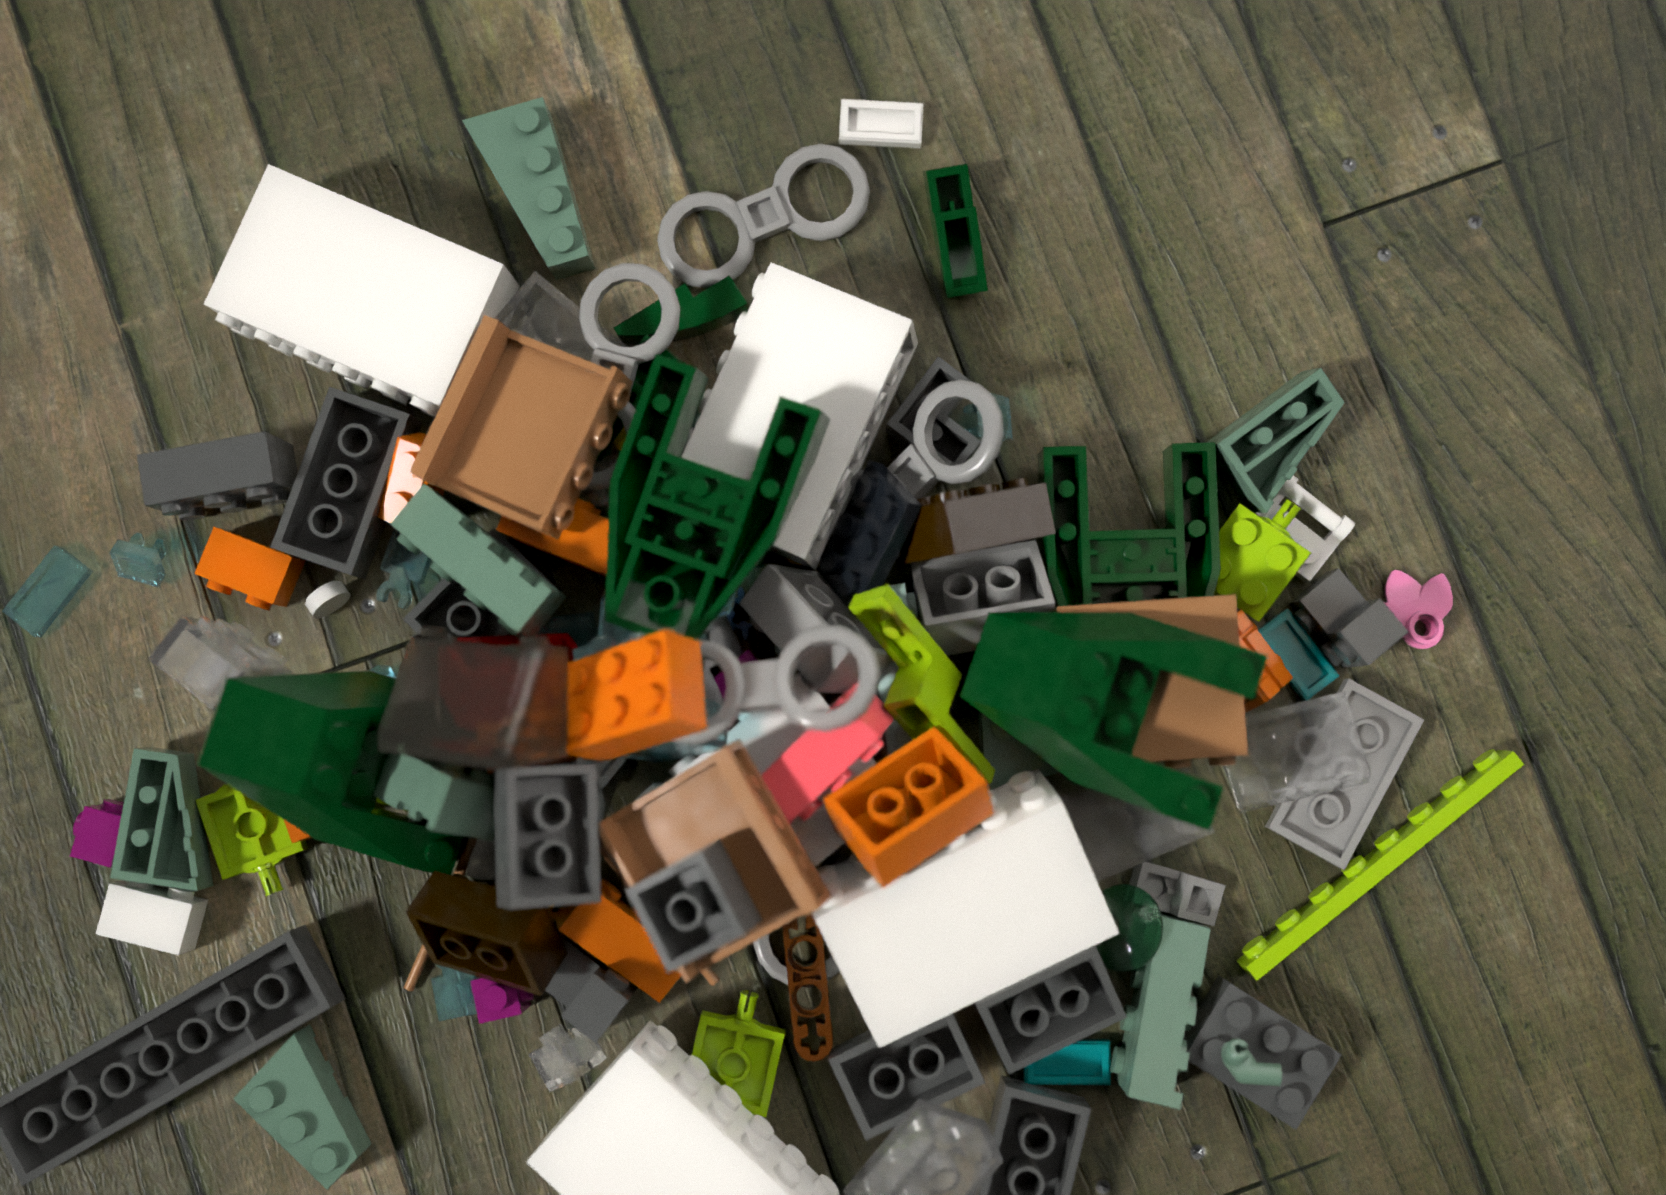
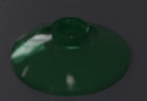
(1138, 928)

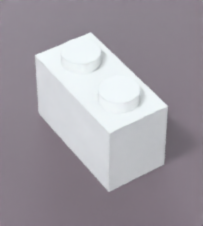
(152, 916)

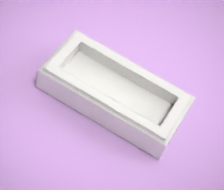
(881, 123)

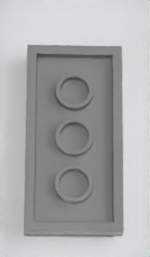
(1335, 821)

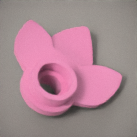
(1415, 602)

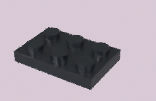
(869, 533)

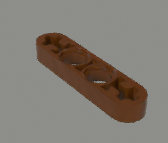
(812, 974)

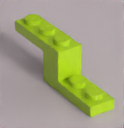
(925, 674)

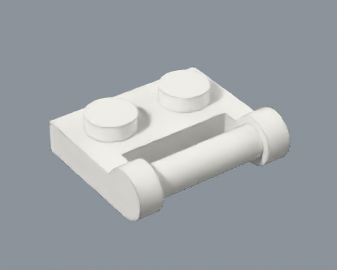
(1319, 547)

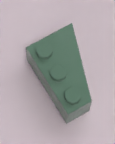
(1271, 438)
(440, 792)
(161, 825)
(305, 1109)

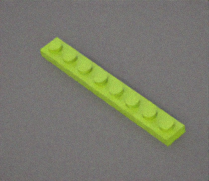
(1390, 852)

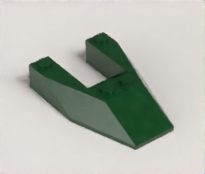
(687, 531)
(1133, 564)
(1081, 689)
(314, 760)

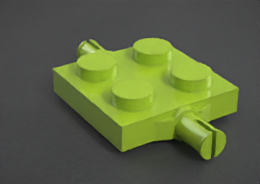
(1258, 558)
(246, 836)
(741, 1052)

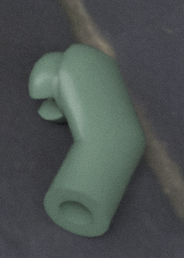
(1245, 1067)

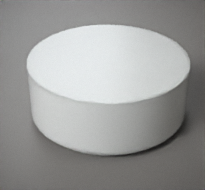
(327, 599)

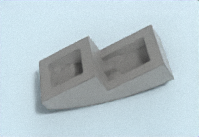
(1180, 892)

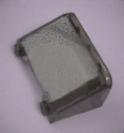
(478, 702)

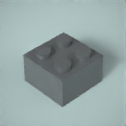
(694, 905)

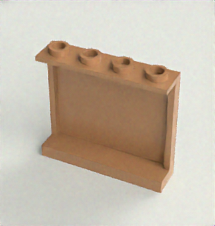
(521, 428)
(1183, 715)
(723, 801)

